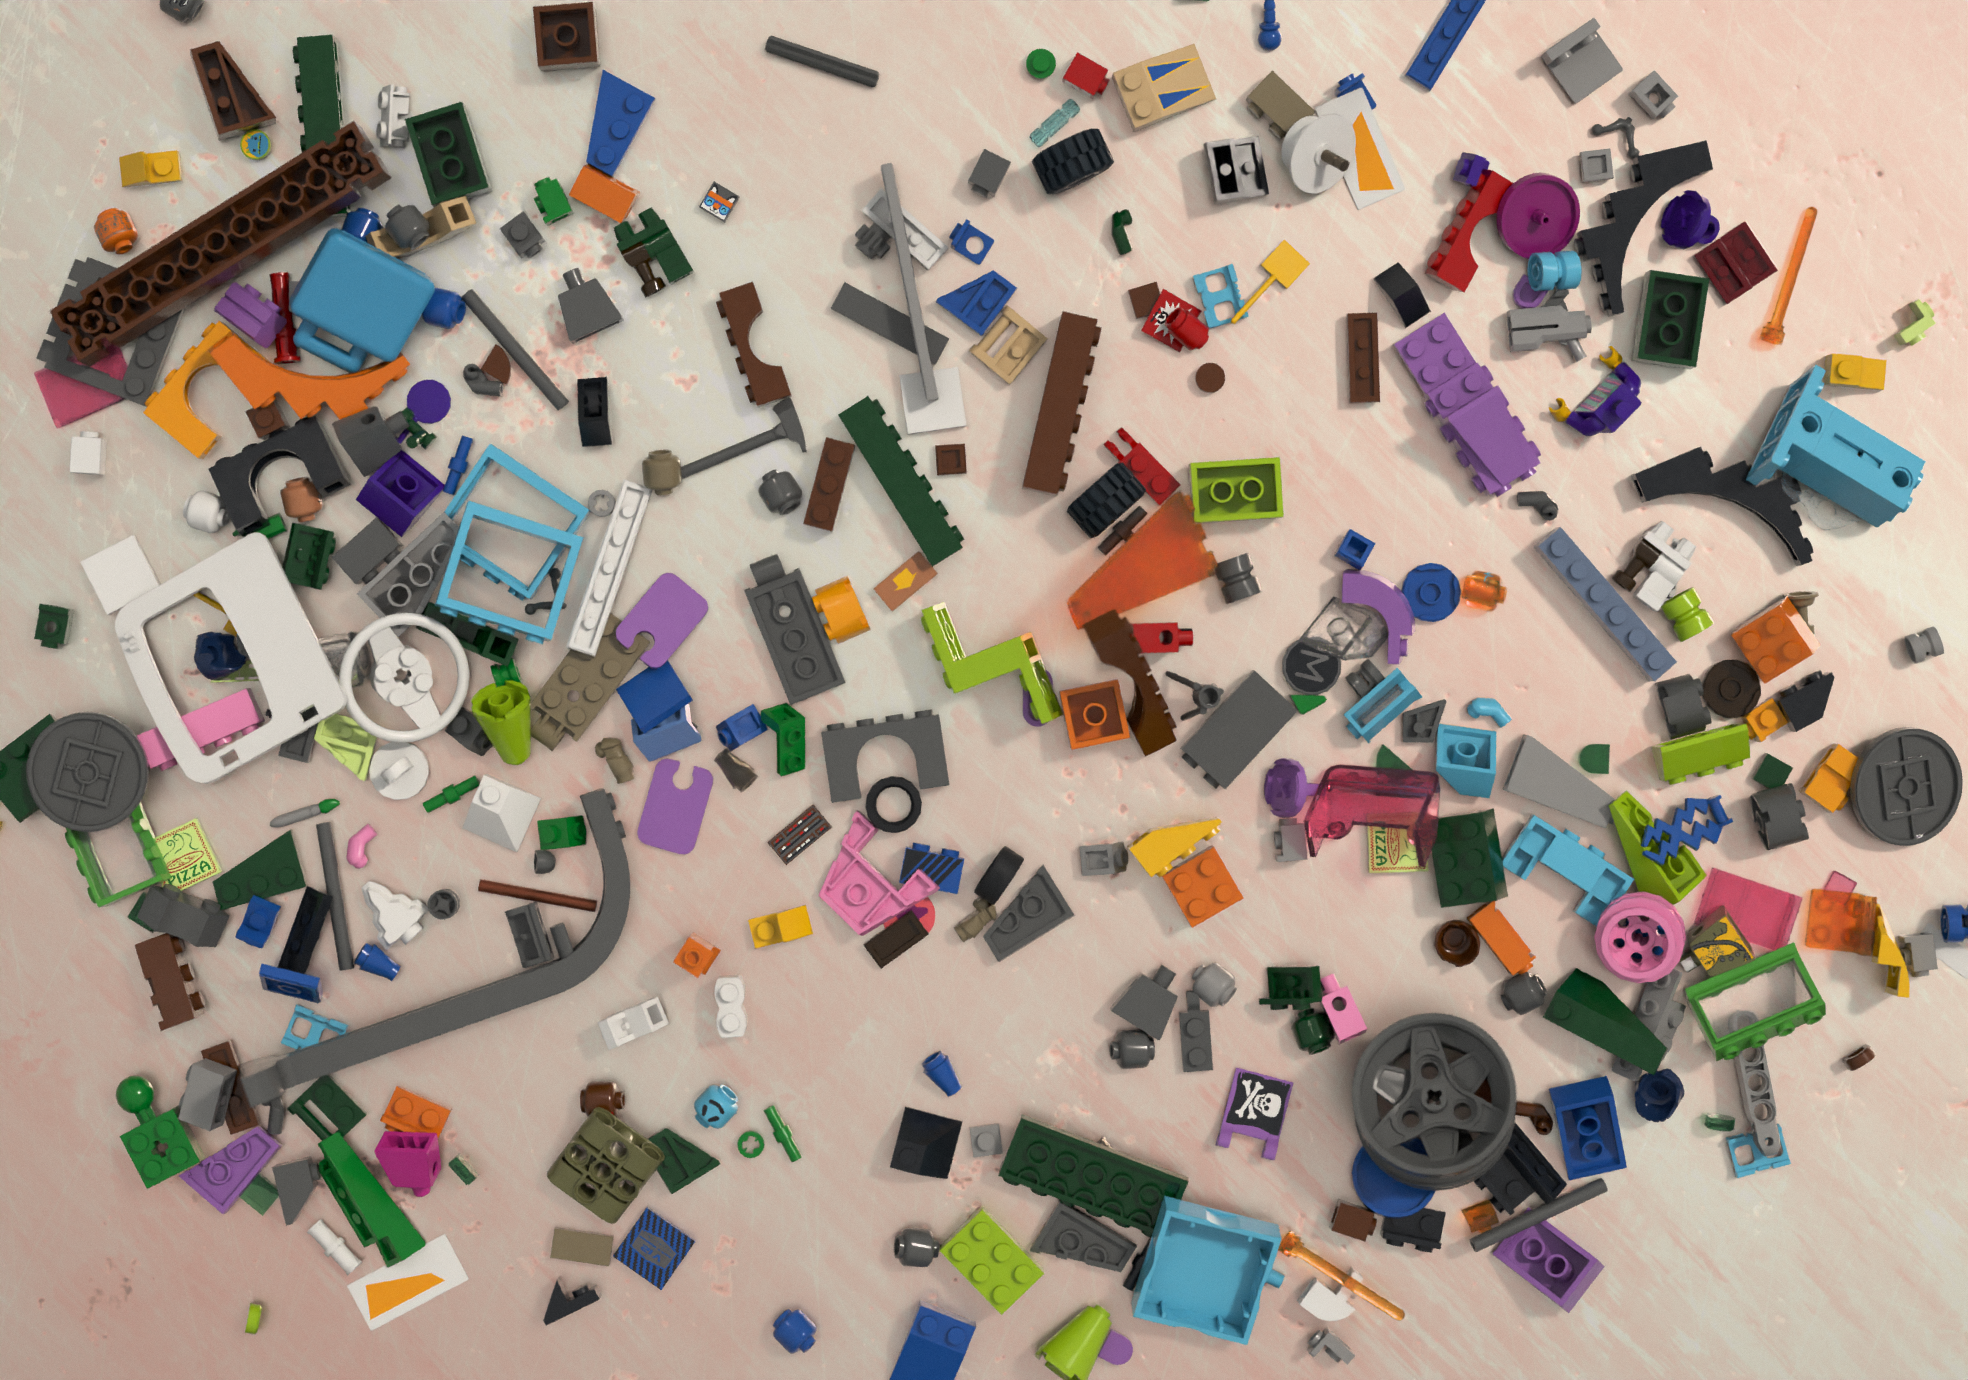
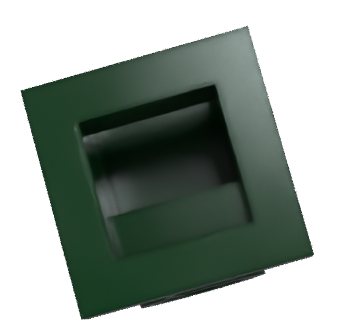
(61, 617)

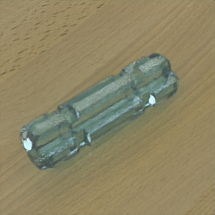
(1054, 122)

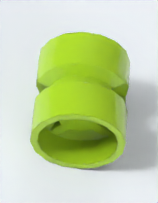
(1687, 615)

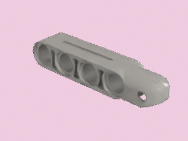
(1768, 1126)

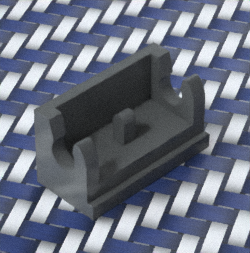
(530, 934)

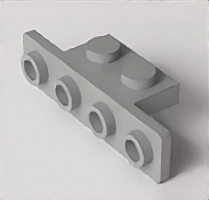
(1659, 1015)

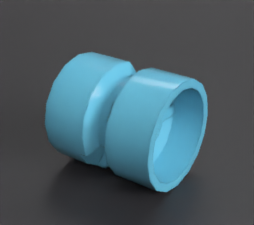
(1554, 270)

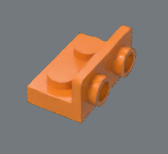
(414, 1113)

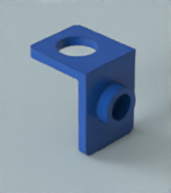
(1352, 83)
(962, 233)

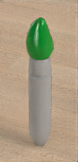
(304, 813)

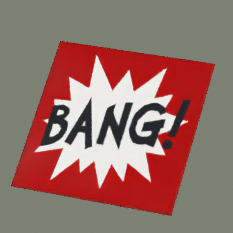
(1156, 320)

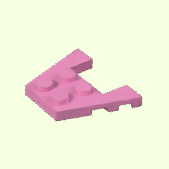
(861, 891)

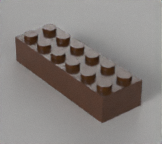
(1059, 404)

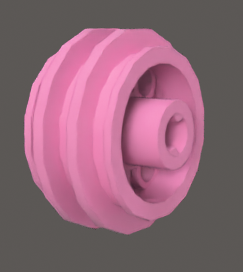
(1644, 912)

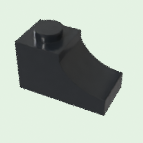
(594, 412)

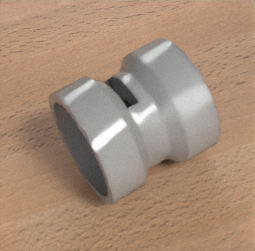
(1926, 644)

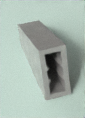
(1554, 783)

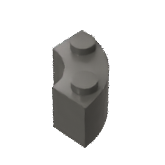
(183, 915)

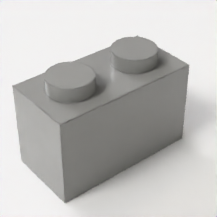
(207, 1094)

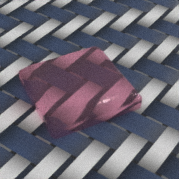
(1839, 882)

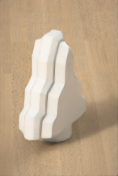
(393, 915)

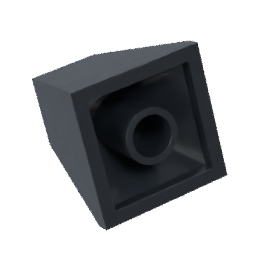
(925, 1143)

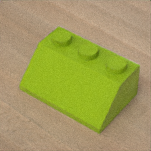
(1702, 753)

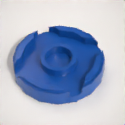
(1431, 592)

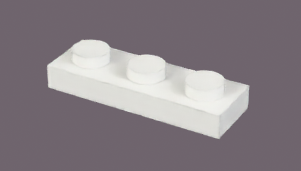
(922, 243)

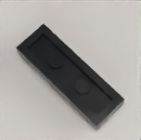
(305, 930)
(1534, 1166)

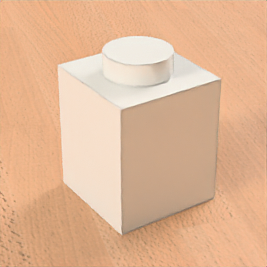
(88, 454)

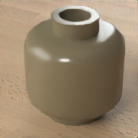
(661, 471)

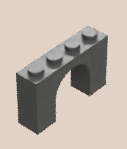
(844, 744)

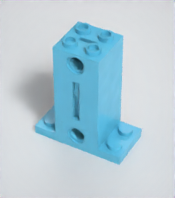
(1837, 455)

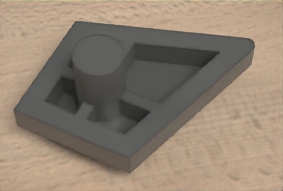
(1422, 722)

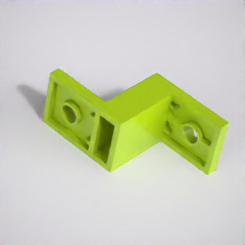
(969, 671)

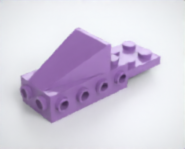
(1468, 407)

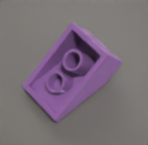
(1550, 1263)

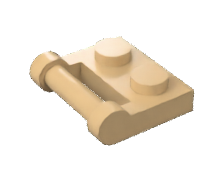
(1015, 352)

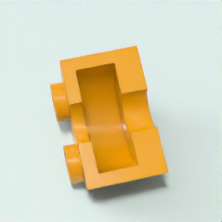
(841, 610)

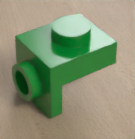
(561, 832)

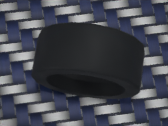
(907, 822)
(999, 875)

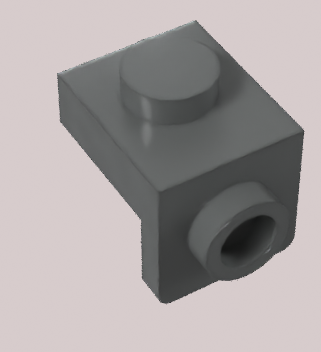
(469, 732)

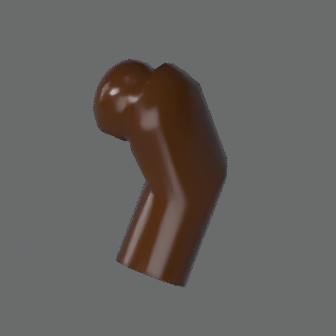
(1538, 1114)

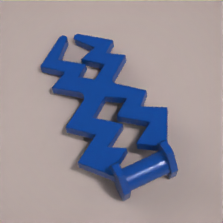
(1710, 832)

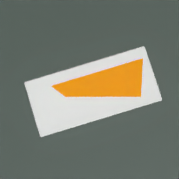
(1372, 170)
(408, 1284)

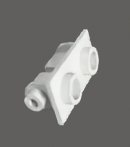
(391, 105)

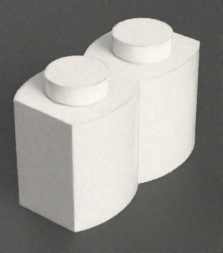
(732, 1015)

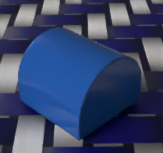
(1354, 549)

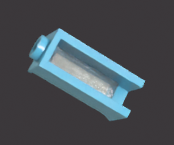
(1381, 706)

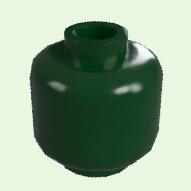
(1313, 1031)

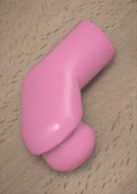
(356, 846)

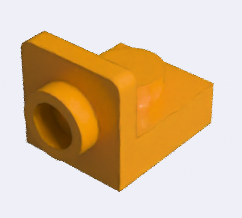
(1764, 720)

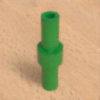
(451, 794)
(782, 1133)

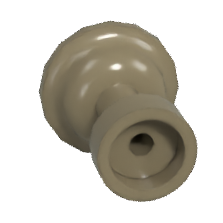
(1801, 601)

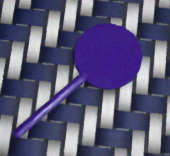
(429, 403)

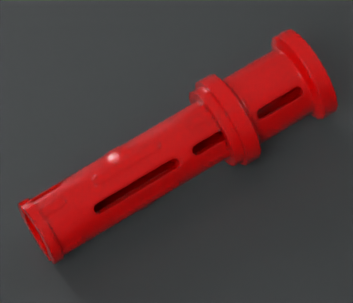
(285, 348)

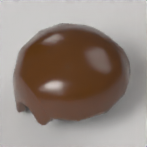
(1457, 942)

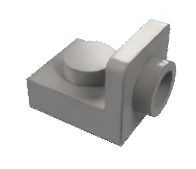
(1103, 859)
(1335, 1346)

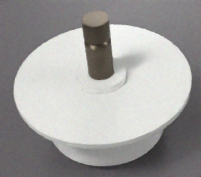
(1318, 151)

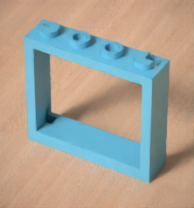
(493, 571)
(481, 616)

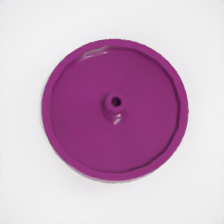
(1538, 215)

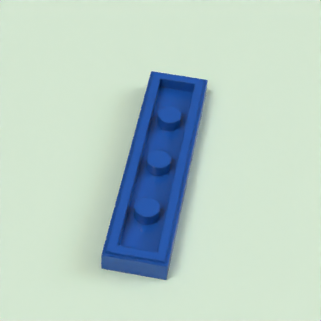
(1443, 41)

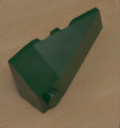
(1597, 1015)

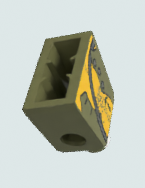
(1717, 945)

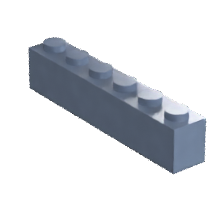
(1605, 604)

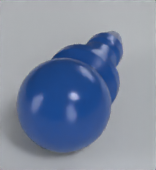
(1269, 36)

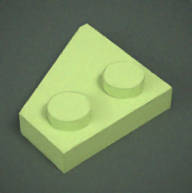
(347, 743)

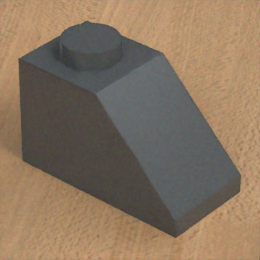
(295, 1185)

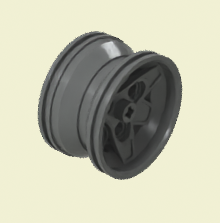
(1410, 1094)

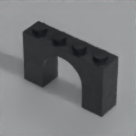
(238, 475)

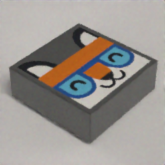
(719, 202)

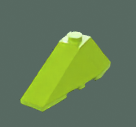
(1670, 880)

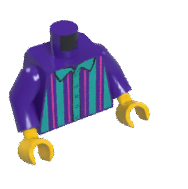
(1608, 404)

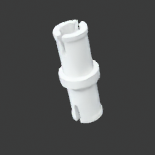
(334, 1247)

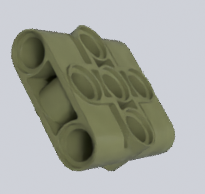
(599, 1139)

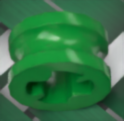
(744, 1137)

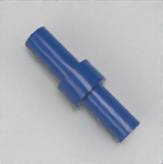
(457, 465)

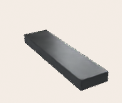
(885, 320)

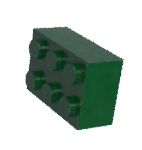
(448, 154)
(1670, 319)
(1468, 859)

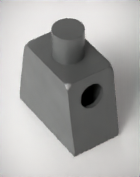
(586, 307)
(370, 437)
(1148, 1002)

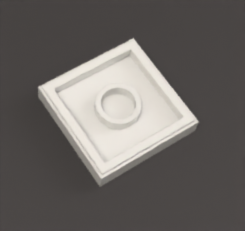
(935, 414)
(120, 574)

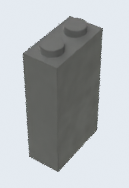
(1237, 730)

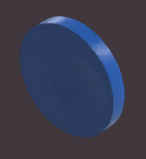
(1384, 1194)

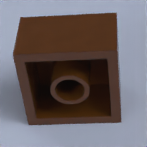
(566, 36)

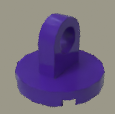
(1687, 221)

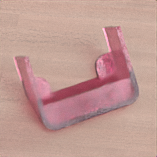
(1377, 799)

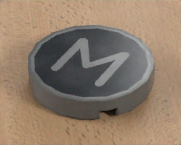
(1310, 669)

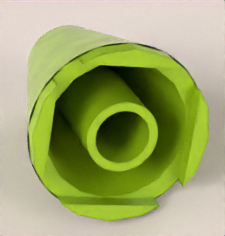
(505, 719)
(1077, 1345)

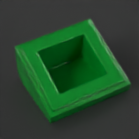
(1306, 703)

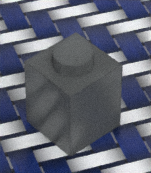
(988, 174)

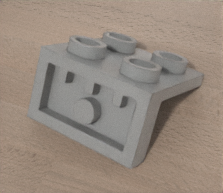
(1582, 61)

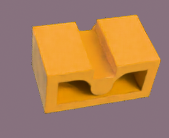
(1831, 779)

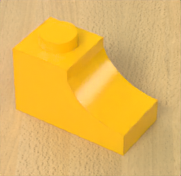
(1854, 372)

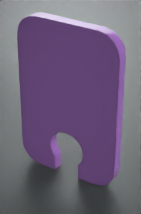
(665, 612)
(672, 814)

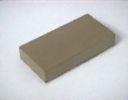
(582, 1246)

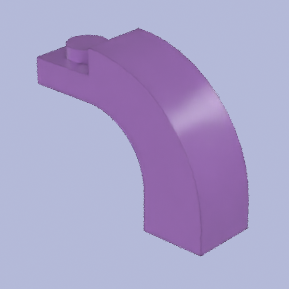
(1388, 599)

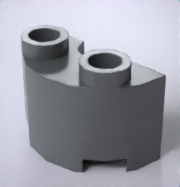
(1683, 706)

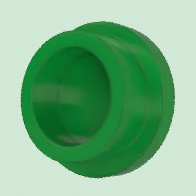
(1041, 63)

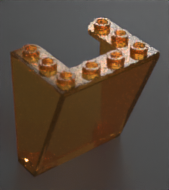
(1149, 564)

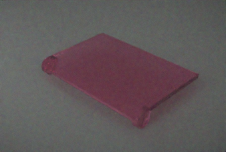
(72, 399)

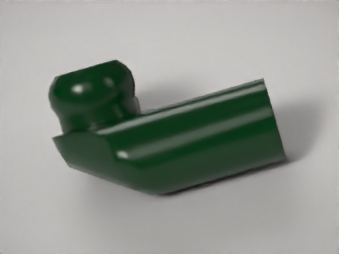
(1118, 231)

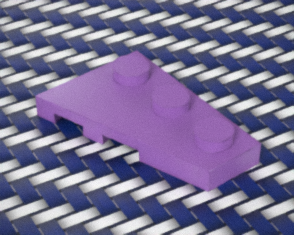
(231, 1170)

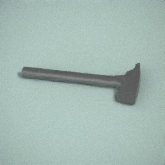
(788, 428)

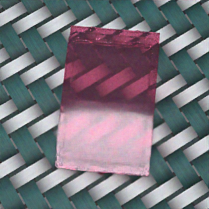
(1759, 910)

